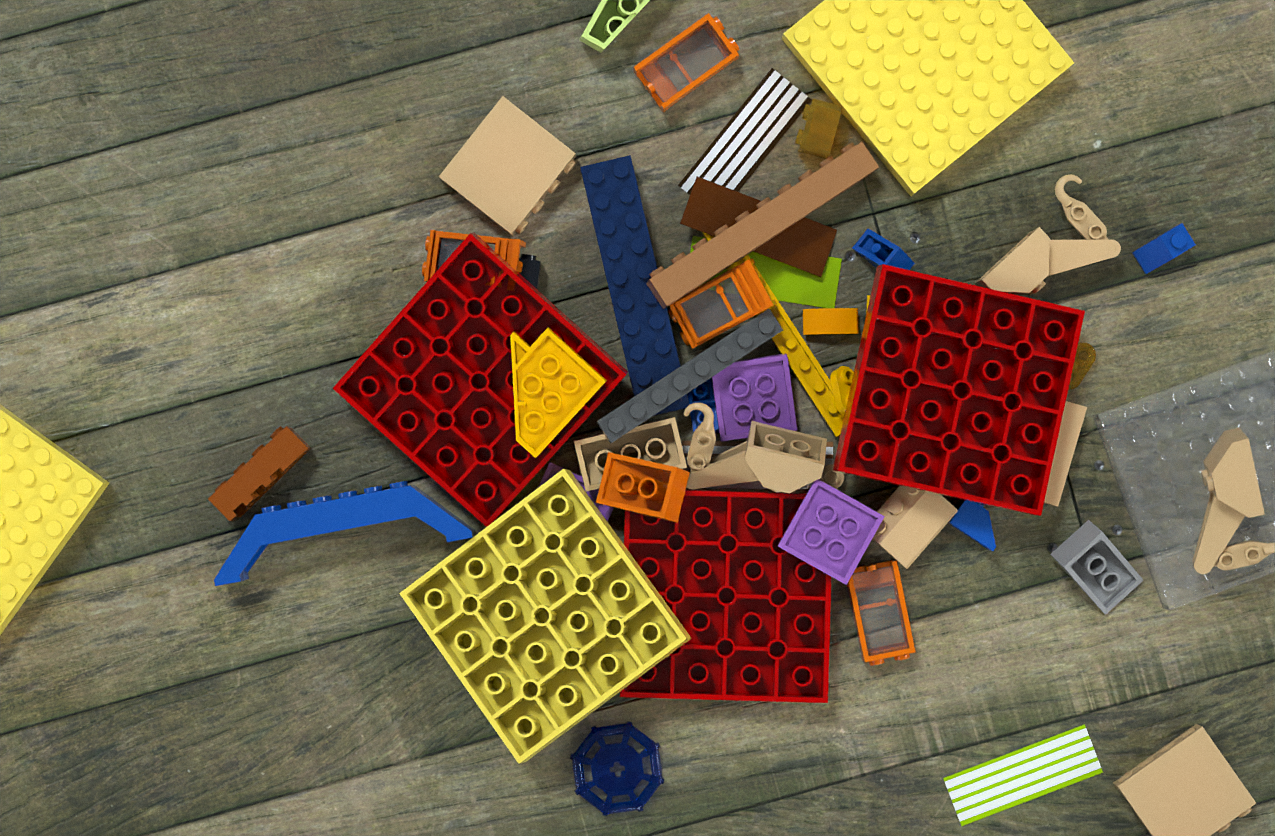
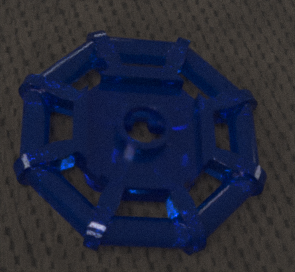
(627, 757)

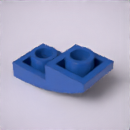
(705, 395)

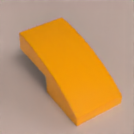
(830, 321)

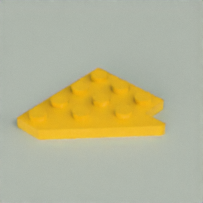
(548, 388)

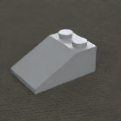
(1097, 566)

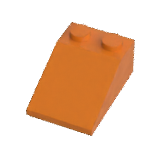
(642, 487)

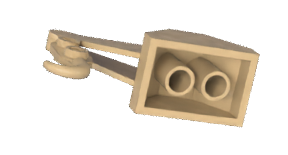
(1038, 257)
(773, 455)
(1232, 496)

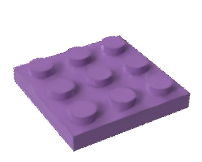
(756, 392)
(831, 531)

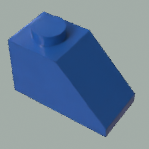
(1163, 248)
(881, 251)
(975, 523)

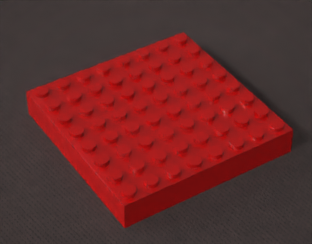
(445, 378)
(958, 390)
(746, 603)

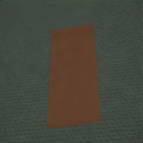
(801, 245)

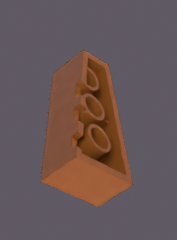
(259, 474)

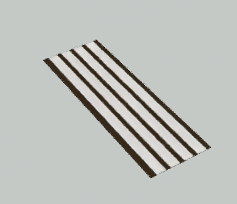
(749, 134)

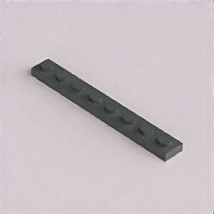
(689, 376)

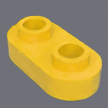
(841, 384)

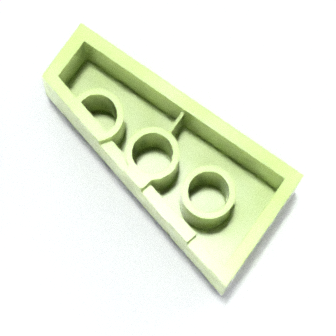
(609, 21)

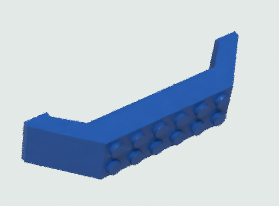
(335, 515)

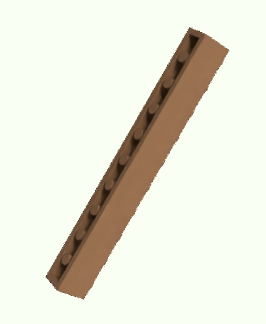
(761, 225)

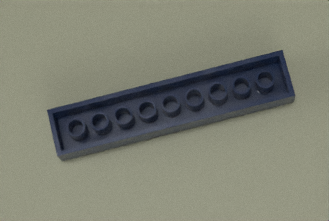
(627, 265)

